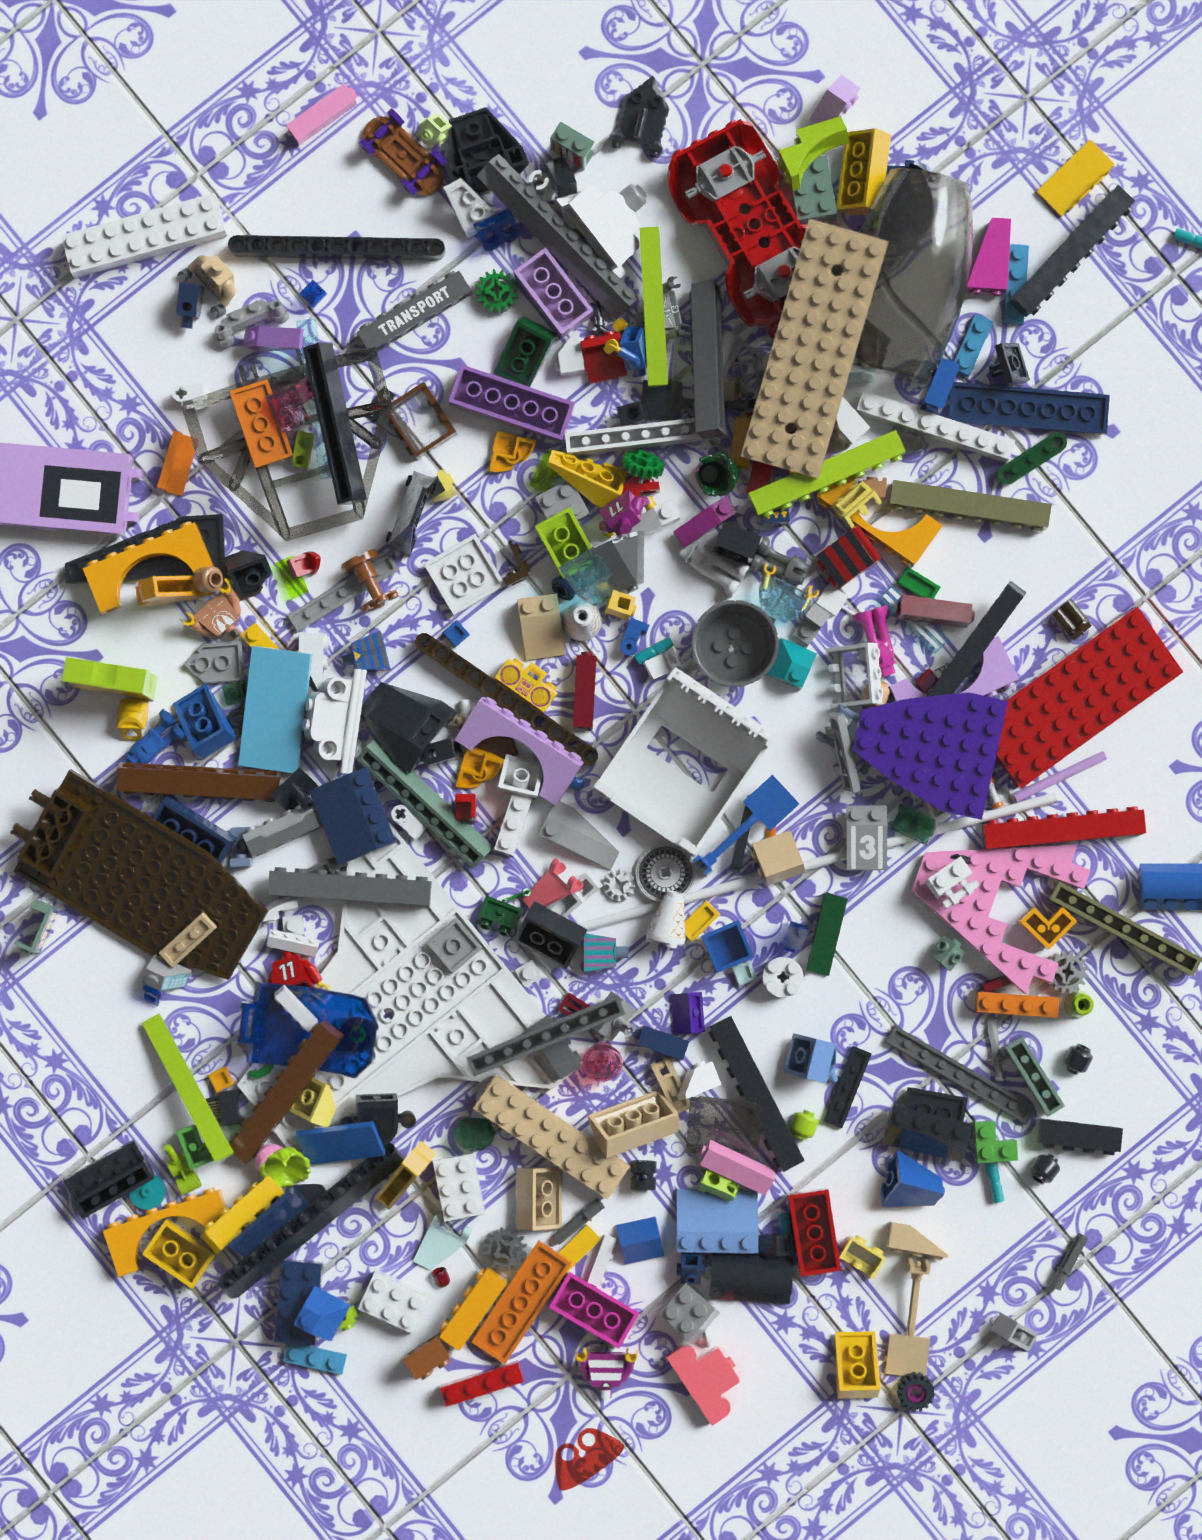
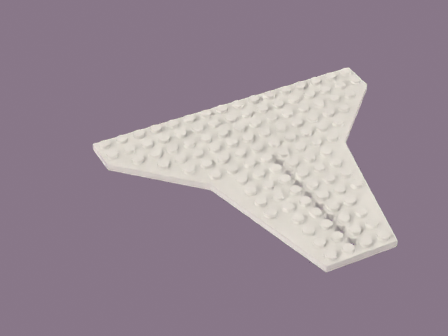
(436, 1013)

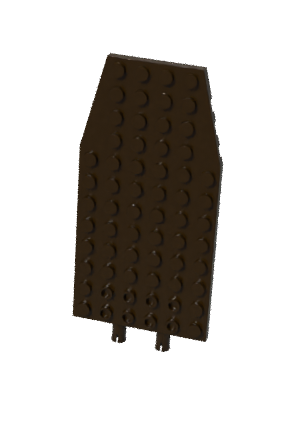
(135, 875)

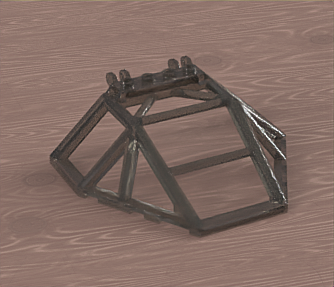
(276, 518)

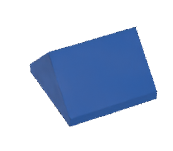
(640, 1240)

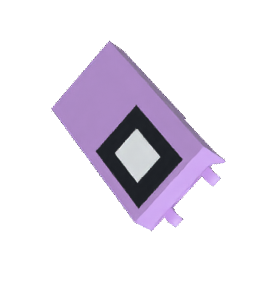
(66, 489)

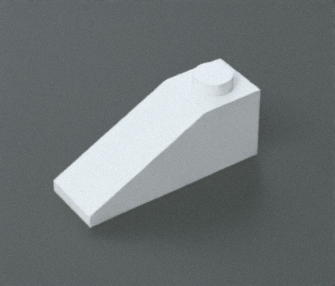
(656, 518)

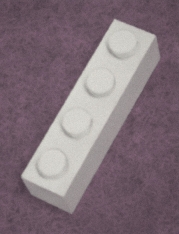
(292, 943)
(295, 1008)
(601, 1263)

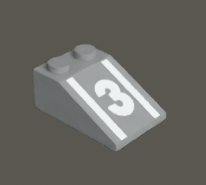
(866, 837)

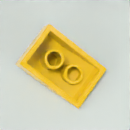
(856, 1365)

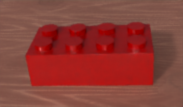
(814, 1232)

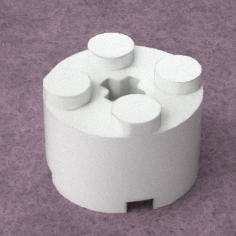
(774, 985)

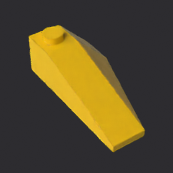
(595, 481)

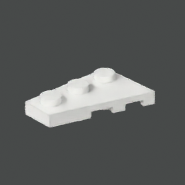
(467, 205)

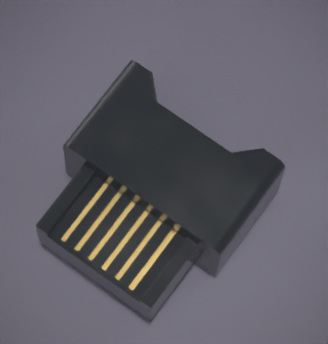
(226, 1107)

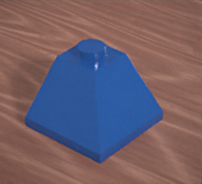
(322, 1314)

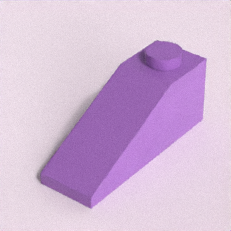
(273, 338)

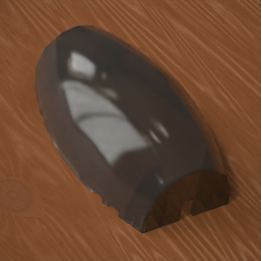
(921, 275)

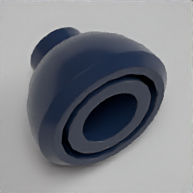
(562, 588)

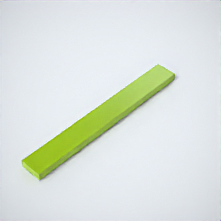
(653, 306)
(187, 1088)

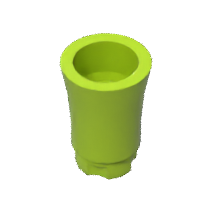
(1071, 1004)

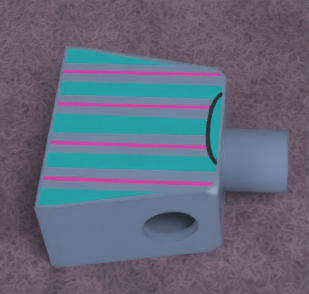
(601, 952)

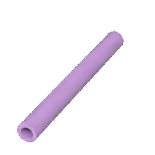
(1060, 776)

